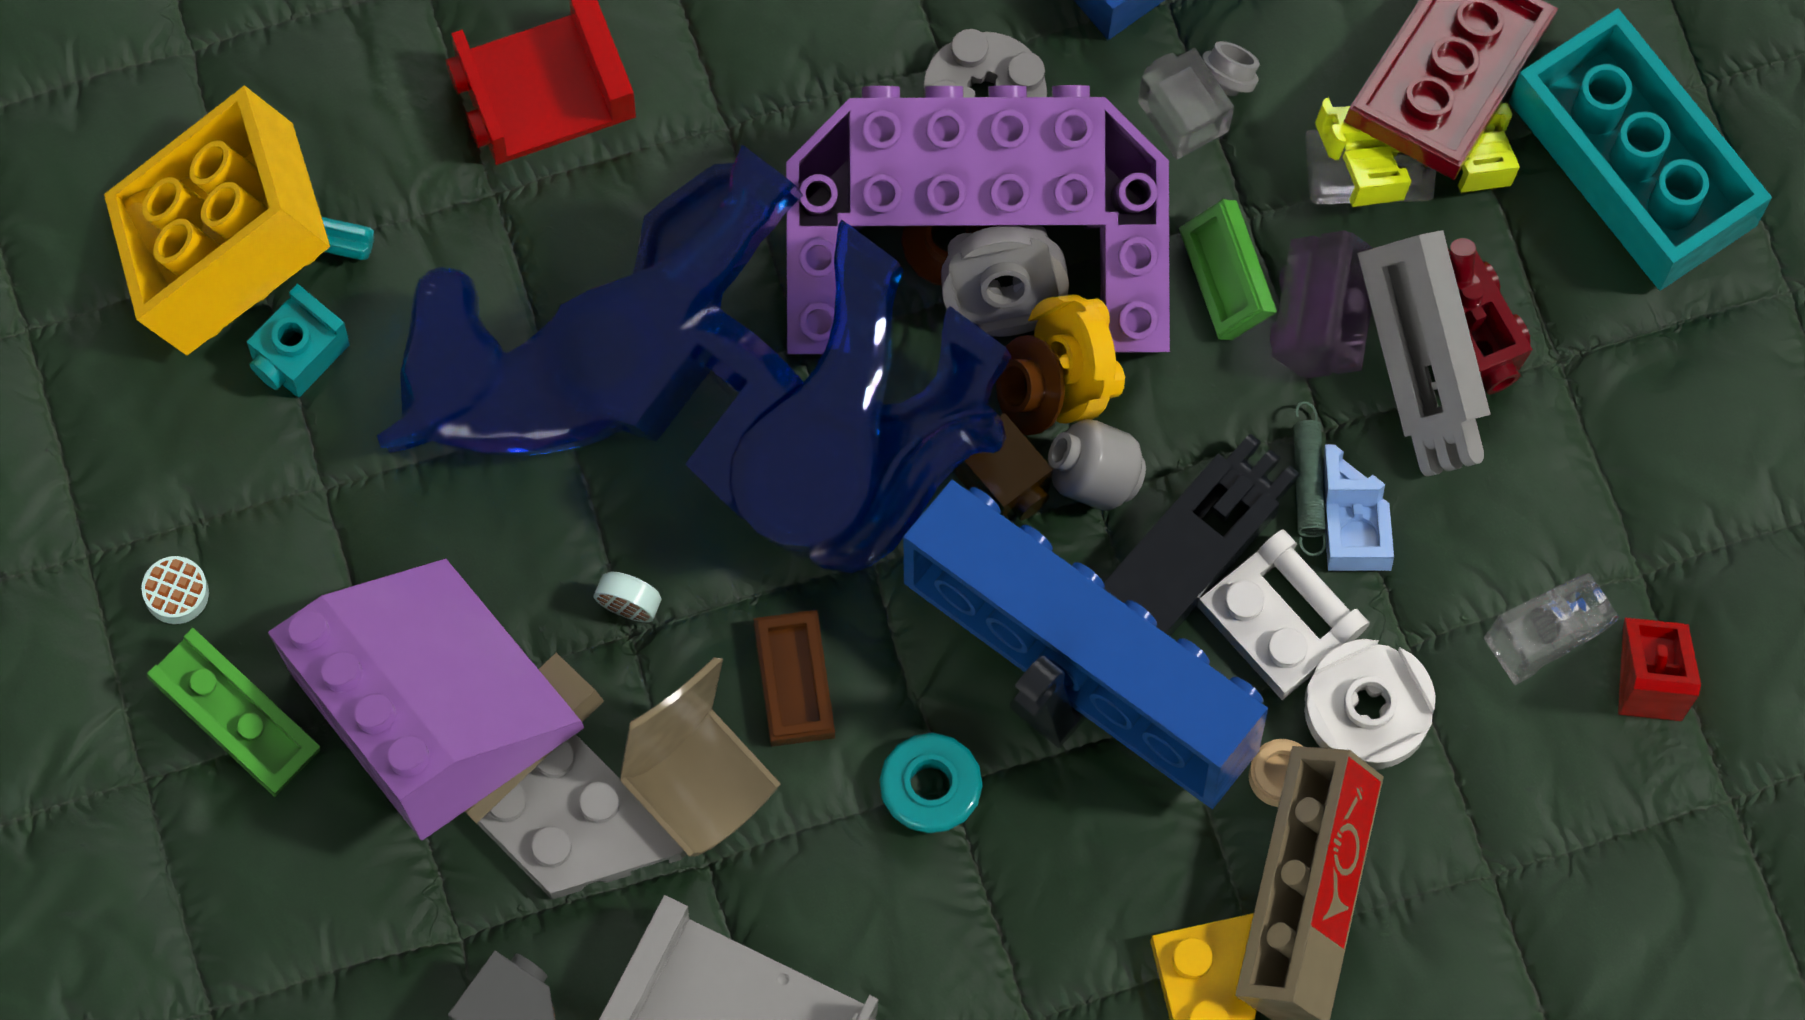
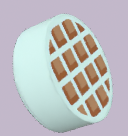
(175, 590)
(627, 596)

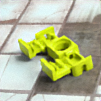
(1377, 173)

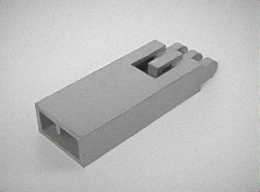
(1422, 326)

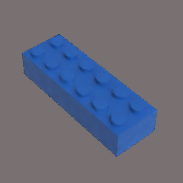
(1116, 662)

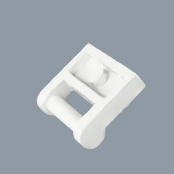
(1267, 628)

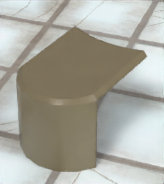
(694, 767)

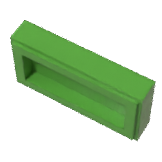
(1227, 269)

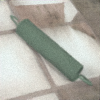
(1310, 481)

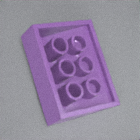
(424, 690)

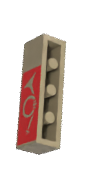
(1309, 884)

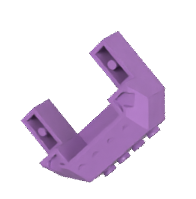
(984, 166)

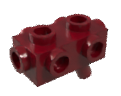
(1490, 321)

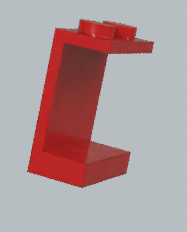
(543, 83)

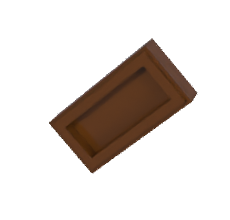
(794, 678)

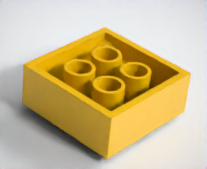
(215, 221)

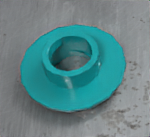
(933, 752)

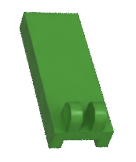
(234, 712)

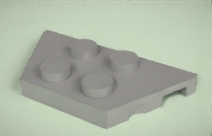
(576, 824)

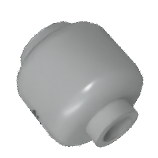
(1097, 465)

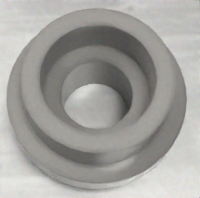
(1232, 67)

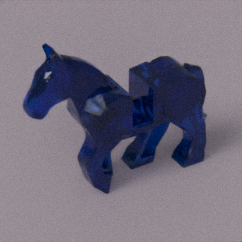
(798, 459)

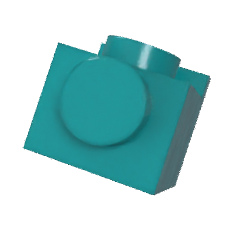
(305, 362)

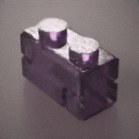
(1322, 306)

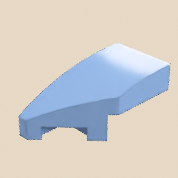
(1355, 517)

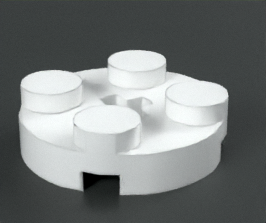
(1379, 671)

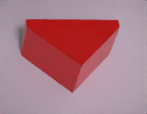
(1657, 670)

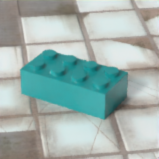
(1639, 149)

